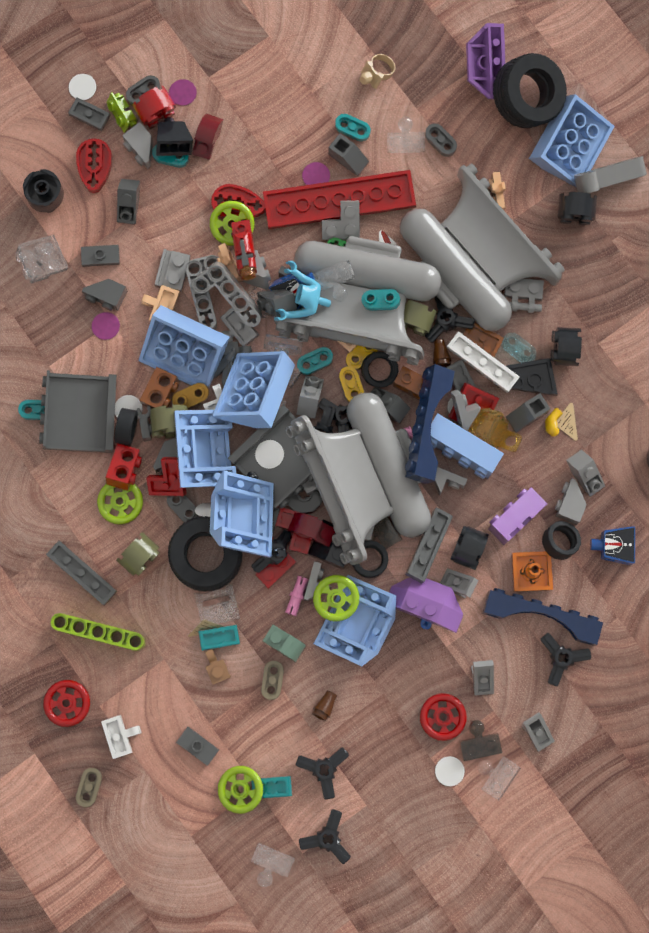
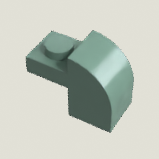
(284, 643)

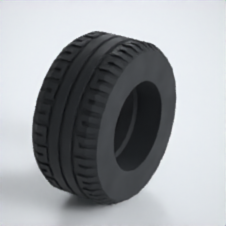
(550, 85)
(186, 573)

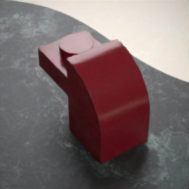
(206, 135)
(311, 528)

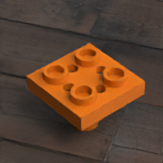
(542, 581)

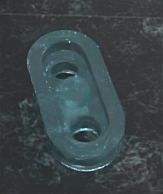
(517, 349)

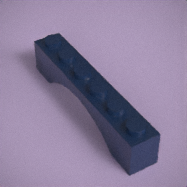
(422, 461)
(581, 628)

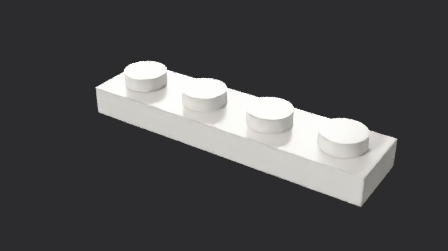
(482, 362)

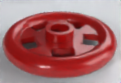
(80, 712)
(459, 721)

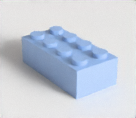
(464, 447)

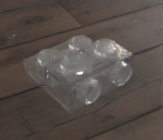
(41, 258)

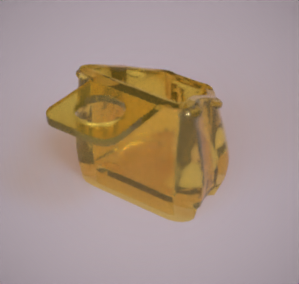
(492, 429)

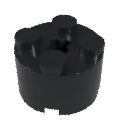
(47, 200)
(577, 207)
(566, 346)
(469, 547)

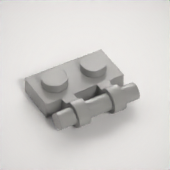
(525, 289)

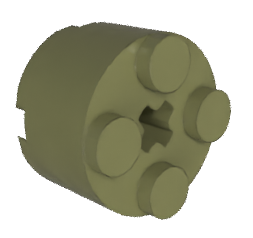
(418, 317)
(163, 421)
(138, 554)

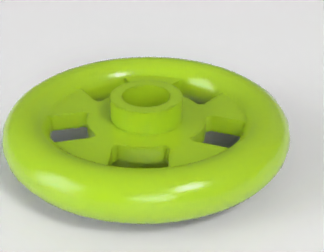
(226, 207)
(122, 517)
(322, 607)
(225, 795)

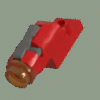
(244, 249)

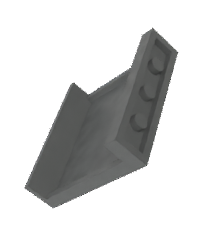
(78, 412)
(289, 474)

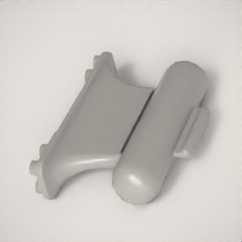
(477, 252)
(375, 268)
(362, 475)

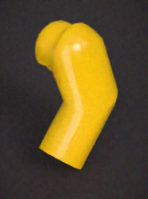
(551, 422)

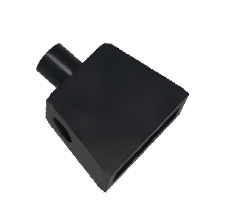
(173, 138)

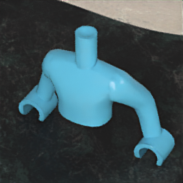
(306, 296)

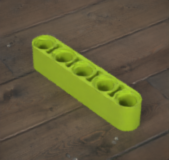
(90, 626)

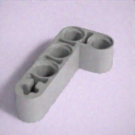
(609, 175)
(202, 263)
(231, 296)

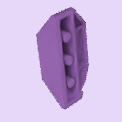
(485, 57)
(428, 602)

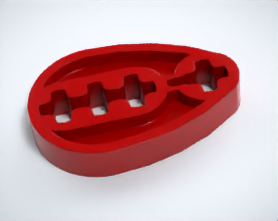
(104, 163)
(236, 193)

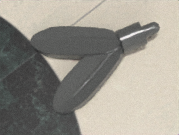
(225, 366)

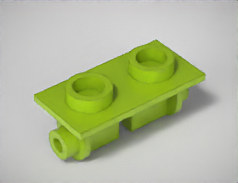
(117, 105)

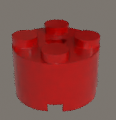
(154, 106)

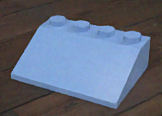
(572, 140)
(183, 347)
(255, 389)

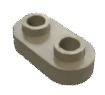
(272, 680)
(89, 787)

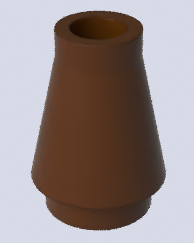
(441, 355)
(324, 707)

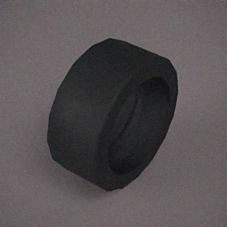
(365, 370)
(126, 426)
(572, 534)
(384, 557)

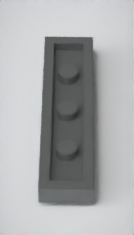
(429, 546)
(81, 573)

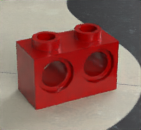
(119, 466)

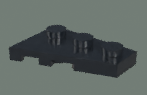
(535, 377)

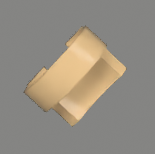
(370, 76)

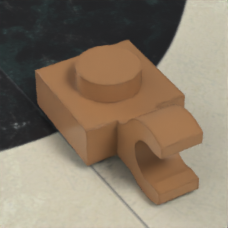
(217, 669)

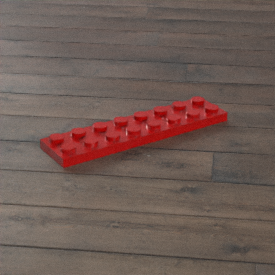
(322, 200)

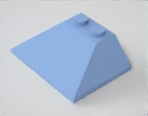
(201, 448)
(242, 514)
(365, 631)

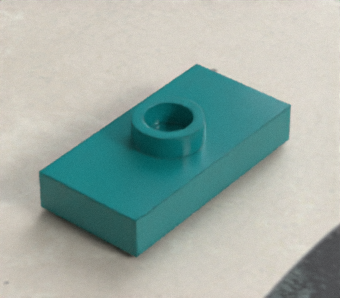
(219, 637)
(276, 787)

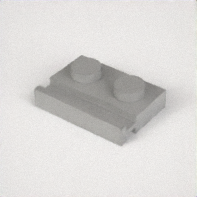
(172, 270)

